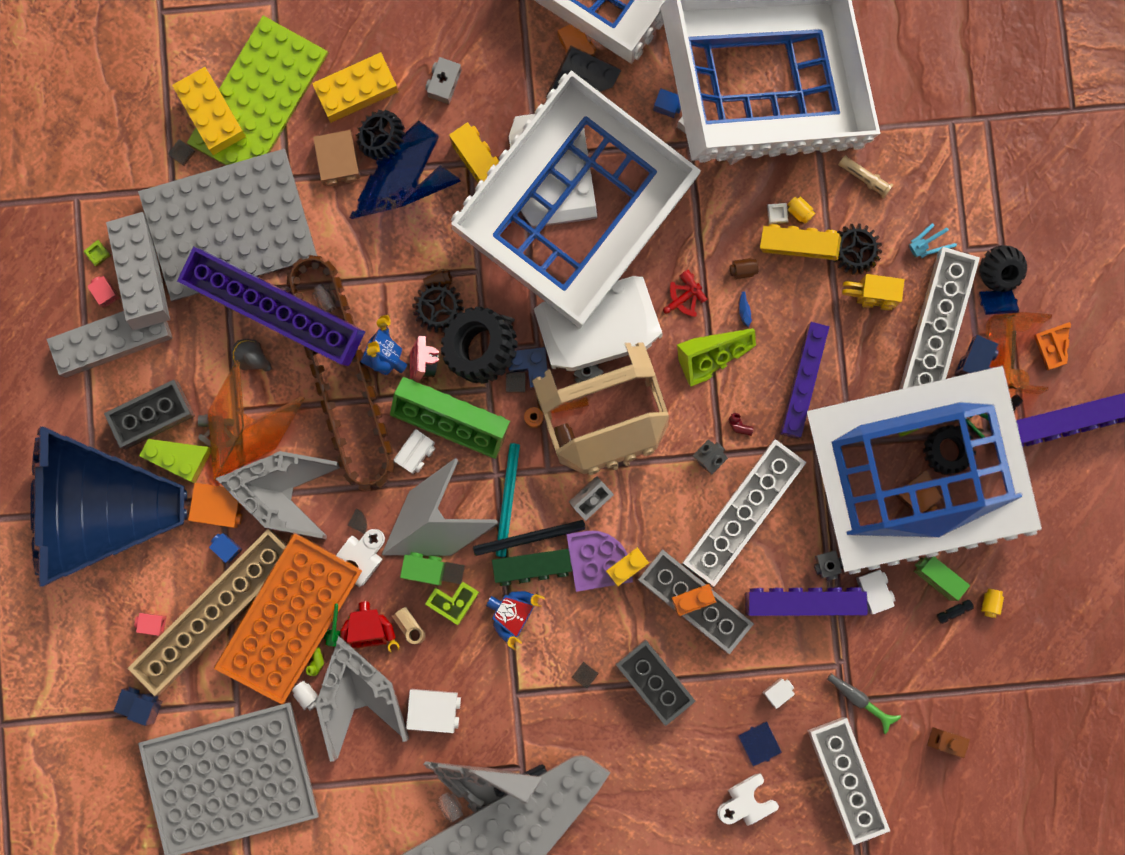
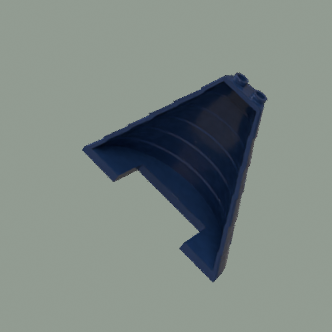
(92, 506)

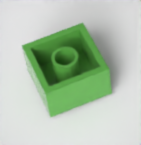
(423, 569)

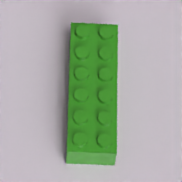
(449, 417)

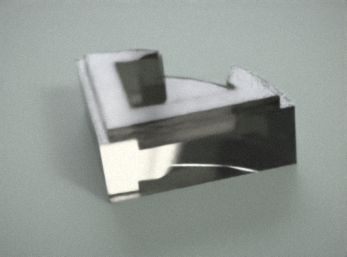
(358, 521)

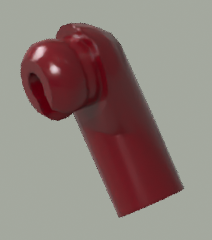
(737, 425)

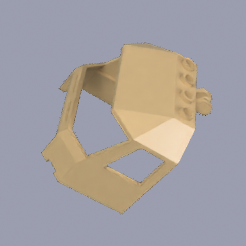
(618, 441)

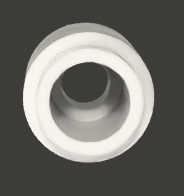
(305, 695)

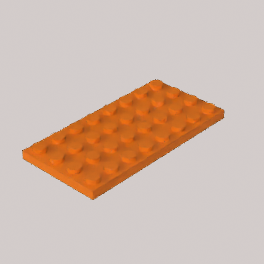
(287, 618)

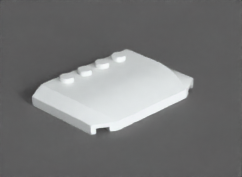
(581, 201)
(620, 318)

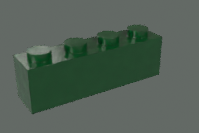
(531, 566)

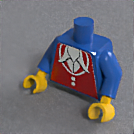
(512, 614)

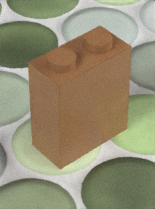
(337, 158)

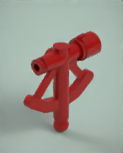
(693, 290)

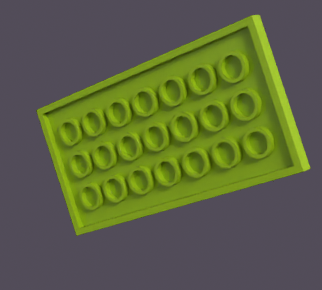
(265, 89)

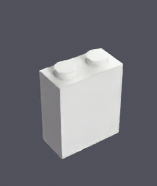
(433, 711)

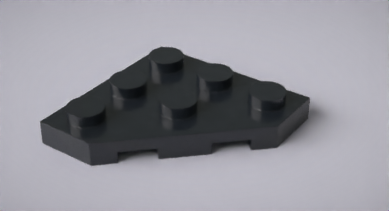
(588, 67)

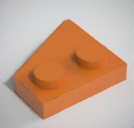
(1054, 345)

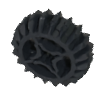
(377, 138)
(857, 257)
(430, 304)

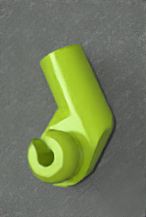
(317, 663)

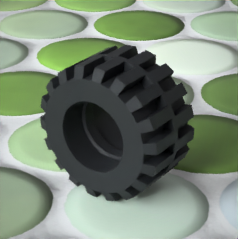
(933, 454)

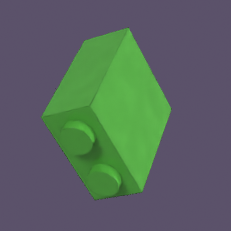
(941, 578)

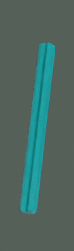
(508, 495)

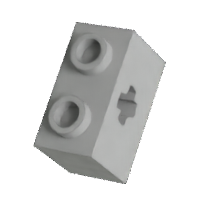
(443, 69)
(591, 498)

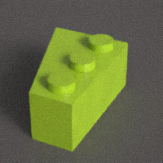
(177, 458)

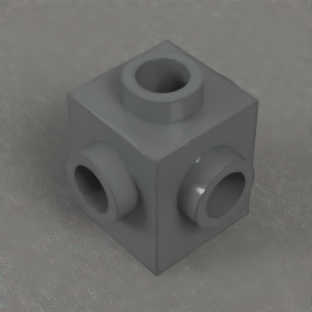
(594, 372)
(710, 456)
(821, 566)

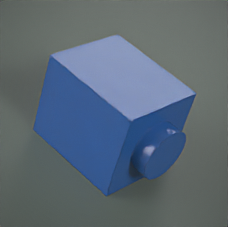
(667, 103)
(225, 547)

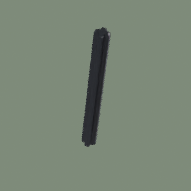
(529, 537)

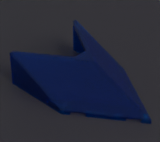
(397, 178)

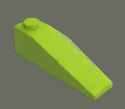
(707, 354)

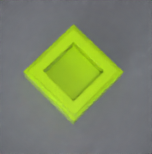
(97, 253)

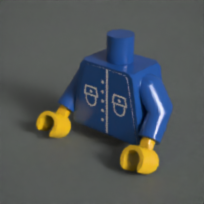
(381, 351)

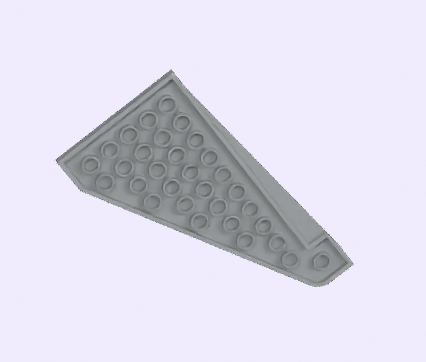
(522, 828)

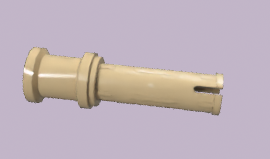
(873, 181)

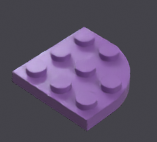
(591, 556)

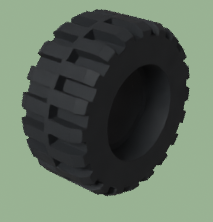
(459, 336)

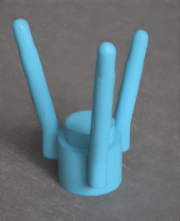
(919, 247)

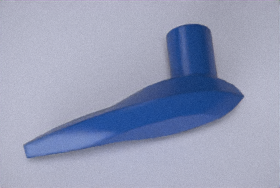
(744, 310)

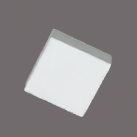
(777, 213)

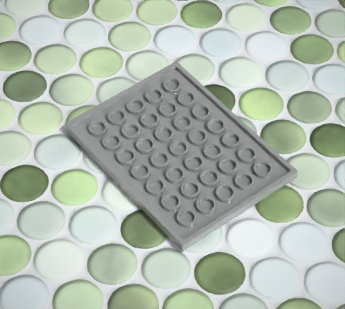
(235, 212)
(228, 780)

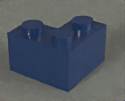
(978, 356)
(532, 361)
(138, 706)

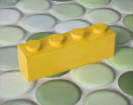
(800, 242)

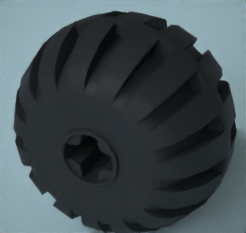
(1003, 268)

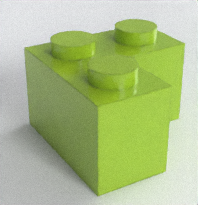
(453, 607)

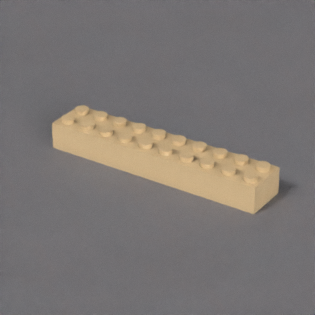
(207, 616)

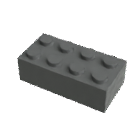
(149, 414)
(655, 682)

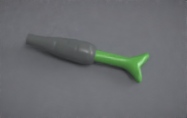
(861, 700)

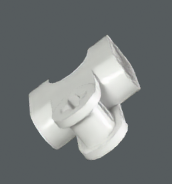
(363, 553)
(744, 804)

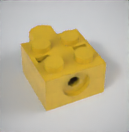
(876, 291)

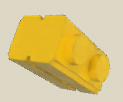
(627, 567)

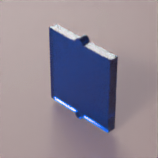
(998, 302)
(759, 744)

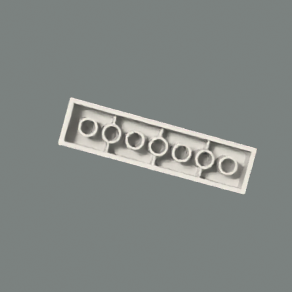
(940, 318)
(743, 513)

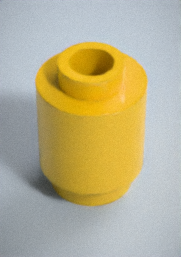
(800, 209)
(992, 603)

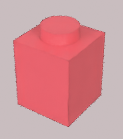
(103, 291)
(150, 624)

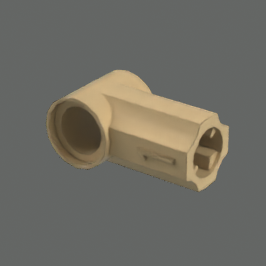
(408, 625)

